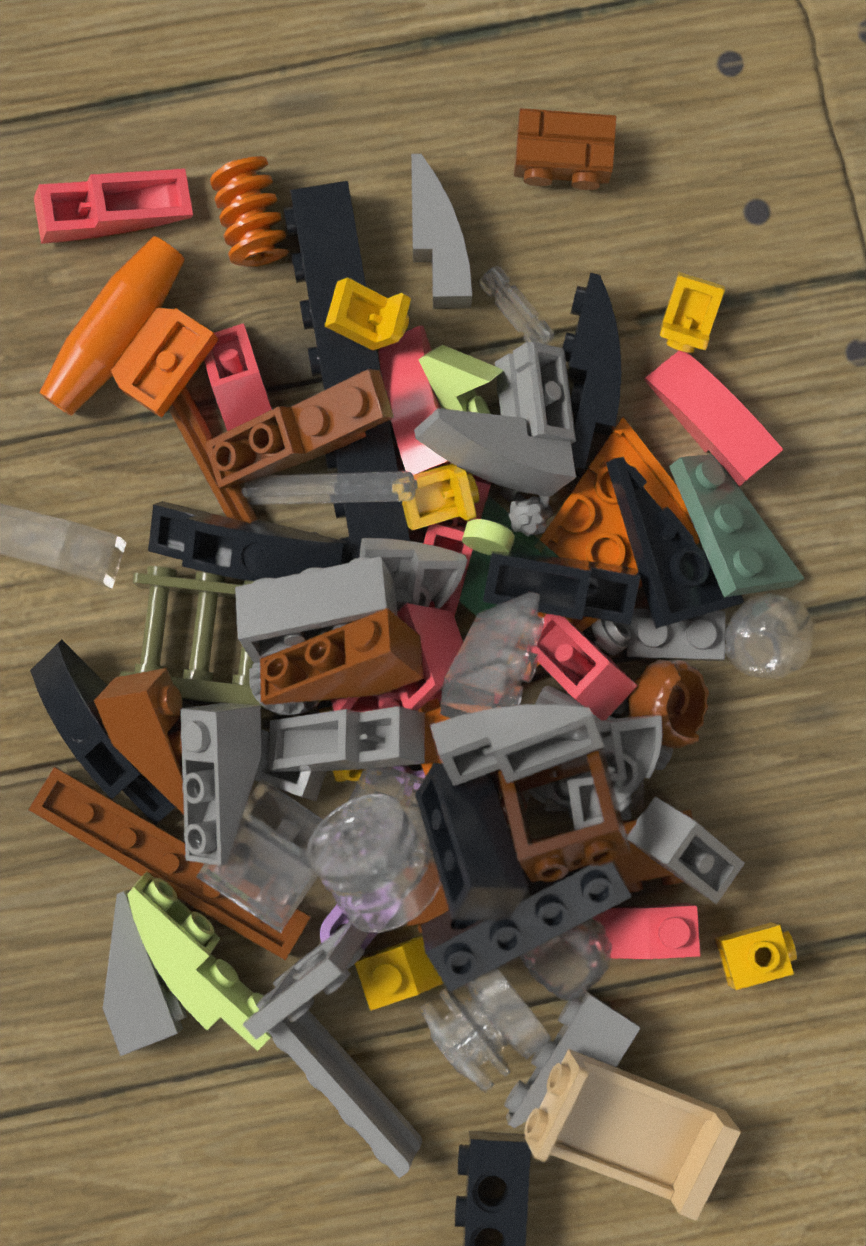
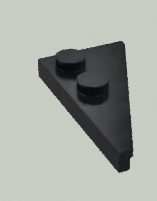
(670, 564)

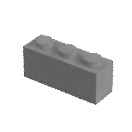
(307, 604)

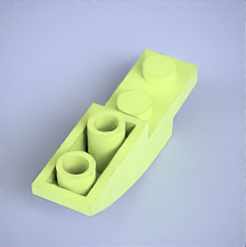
(181, 952)

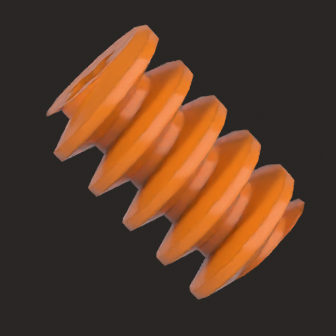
(245, 212)

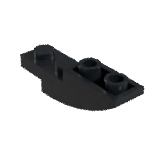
(596, 359)
(238, 547)
(68, 694)

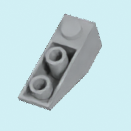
(218, 772)
(135, 995)
(587, 1028)

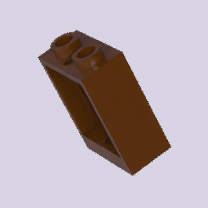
(584, 847)

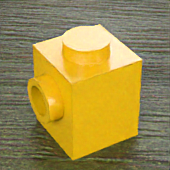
(756, 955)

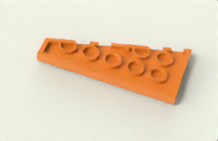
(590, 519)

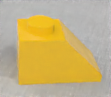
(396, 973)

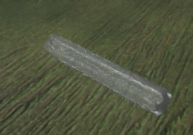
(331, 488)

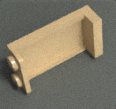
(632, 1131)

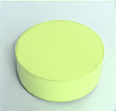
(487, 536)

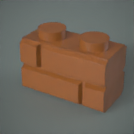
(564, 148)

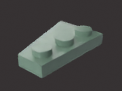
(731, 531)

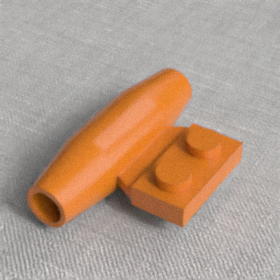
(132, 338)

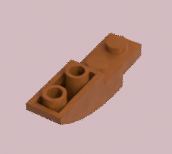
(300, 432)

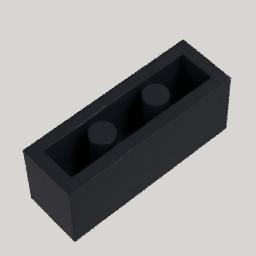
(471, 846)

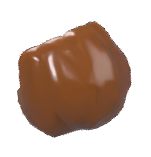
(677, 695)

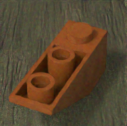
(345, 662)
(145, 727)

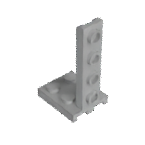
(320, 1056)

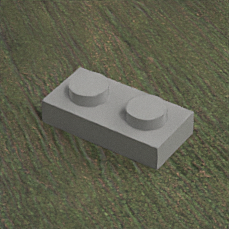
(687, 640)

